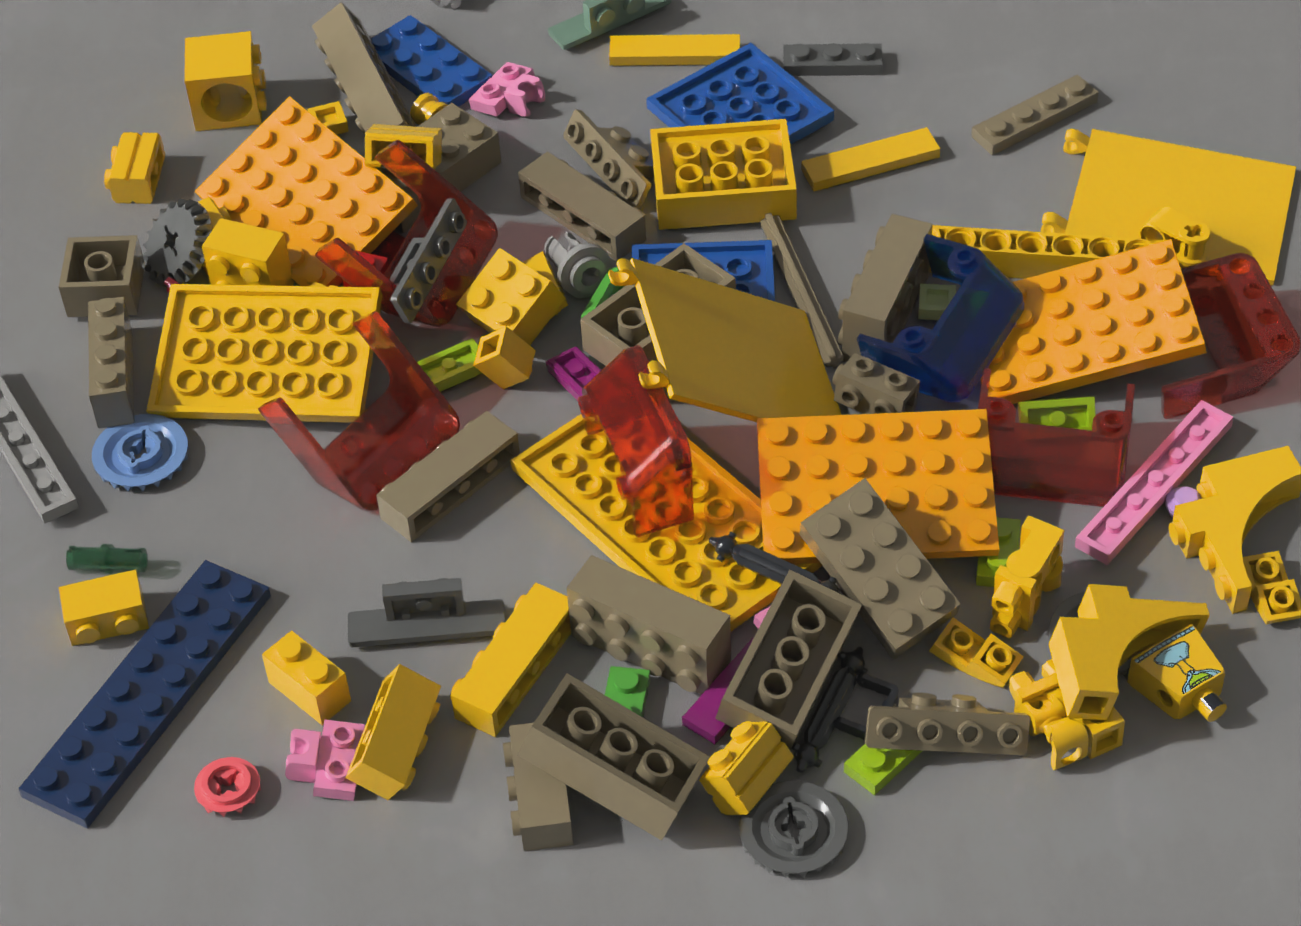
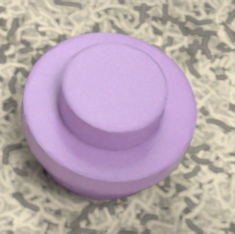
(1179, 496)

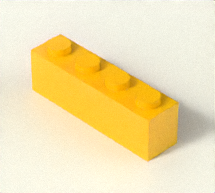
(512, 660)

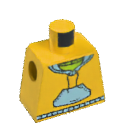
(1180, 676)

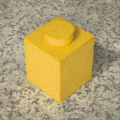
(504, 358)

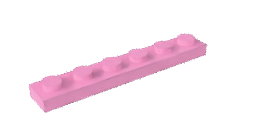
(1153, 481)

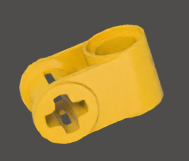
(1183, 232)

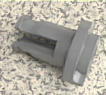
(579, 266)

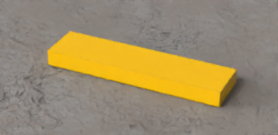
(671, 49)
(870, 159)

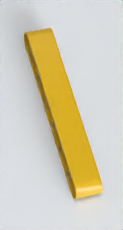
(1035, 253)

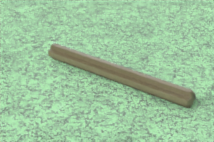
(802, 289)

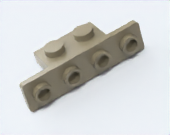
(613, 157)
(946, 726)

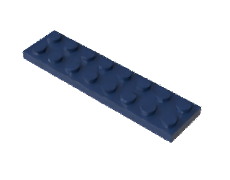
(144, 694)

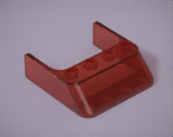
(460, 266)
(1242, 330)
(388, 435)

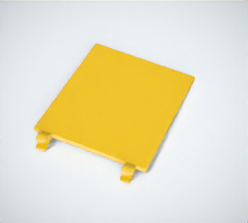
(1134, 177)
(727, 347)

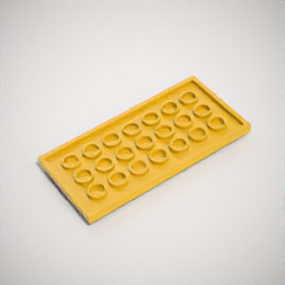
(579, 480)

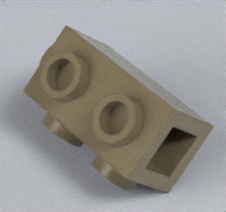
(874, 387)

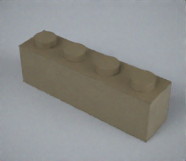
(582, 205)
(110, 362)
(448, 476)

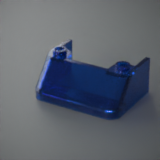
(967, 334)

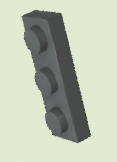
(832, 59)

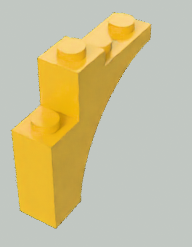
(1232, 502)
(1104, 637)

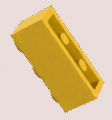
(395, 733)

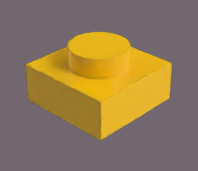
(331, 116)

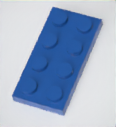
(428, 62)

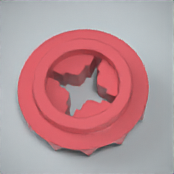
(225, 772)

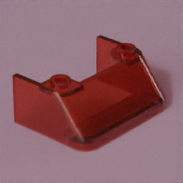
(645, 441)
(1054, 460)

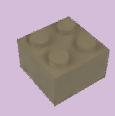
(99, 270)

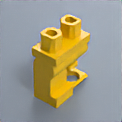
(1027, 574)
(1047, 715)

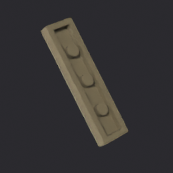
(1034, 114)

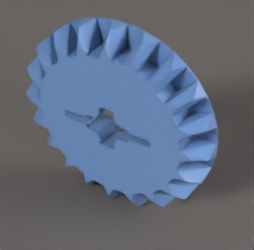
(117, 446)

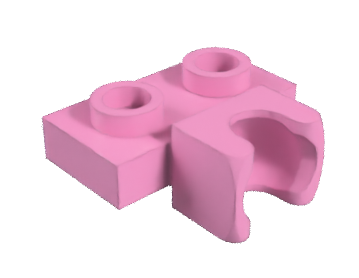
(511, 88)
(325, 758)

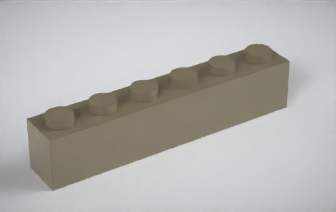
(359, 70)

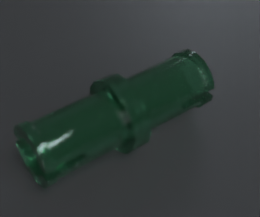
(106, 558)

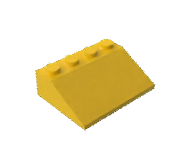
(723, 174)

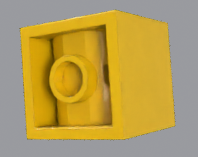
(224, 81)

